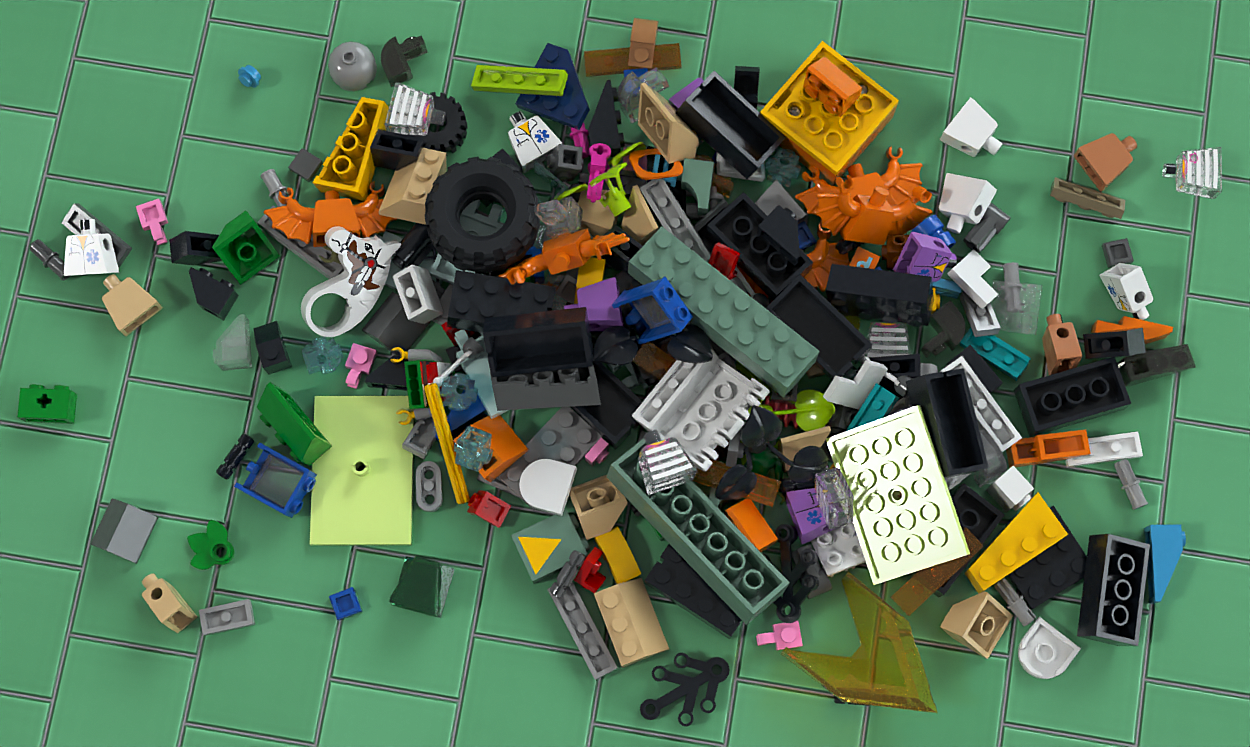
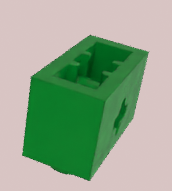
(60, 410)

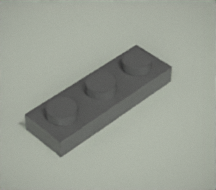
(78, 213)

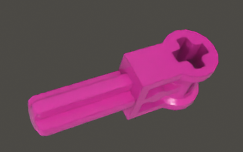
(598, 165)

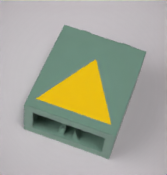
(549, 545)

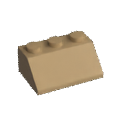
(665, 127)
(410, 187)
(631, 621)

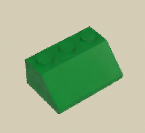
(291, 425)

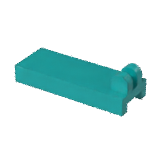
(997, 354)
(876, 406)

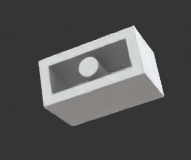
(418, 294)
(1010, 490)

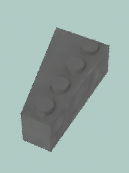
(546, 389)

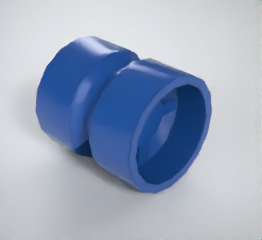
(934, 227)

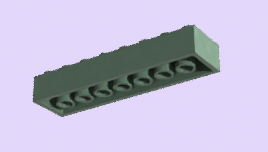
(726, 312)
(703, 539)

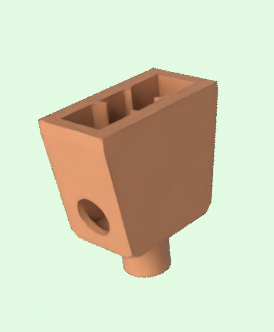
(1105, 158)
(1060, 345)

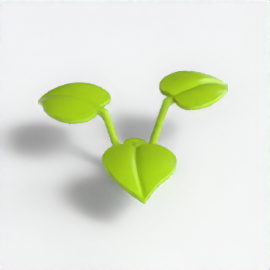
(615, 198)
(811, 407)

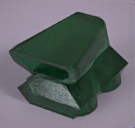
(422, 586)

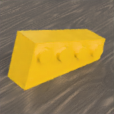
(351, 162)
(1020, 541)

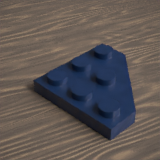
(567, 109)

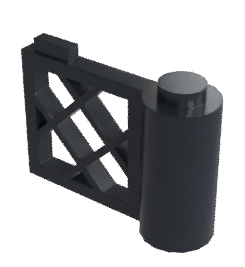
(414, 250)

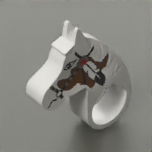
(364, 275)

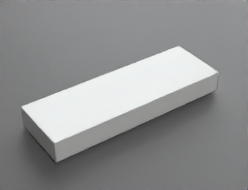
(1110, 449)

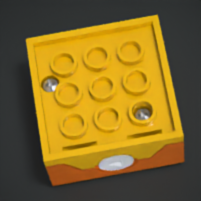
(824, 137)

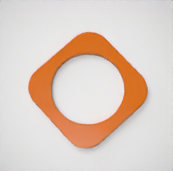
(635, 156)

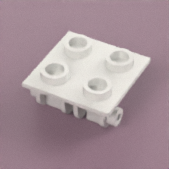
(839, 549)

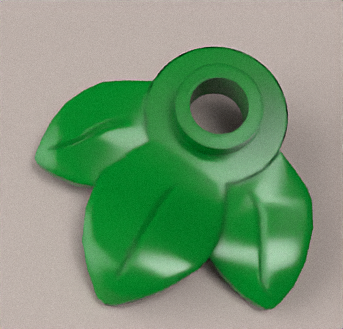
(208, 544)

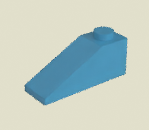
(1165, 550)

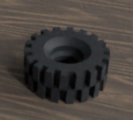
(454, 127)

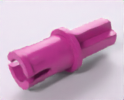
(580, 140)

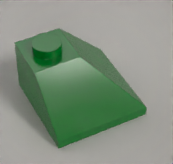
(244, 247)

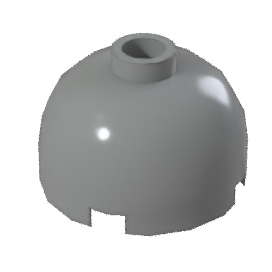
(352, 66)

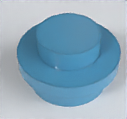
(249, 76)

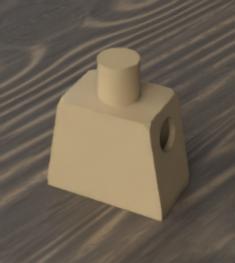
(596, 216)
(128, 303)
(167, 603)

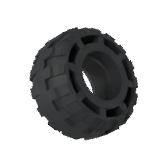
(478, 181)

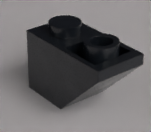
(211, 294)

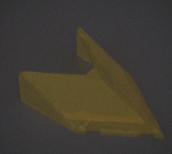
(884, 667)

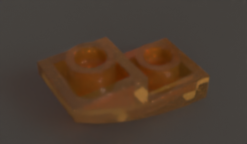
(723, 183)

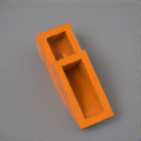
(1152, 331)
(1048, 448)

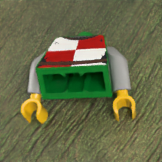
(420, 371)

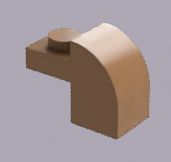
(643, 42)

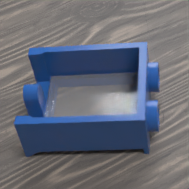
(657, 308)
(278, 481)

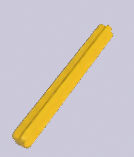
(446, 442)

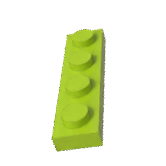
(519, 80)

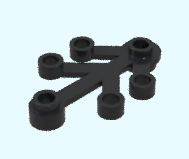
(793, 576)
(688, 686)

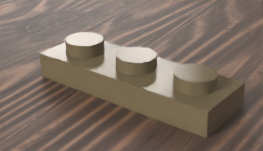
(1087, 198)

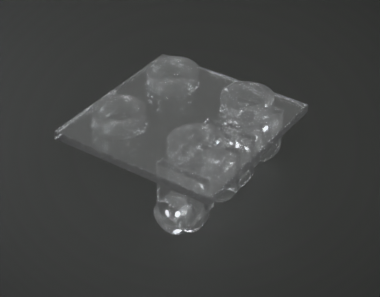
(1017, 306)

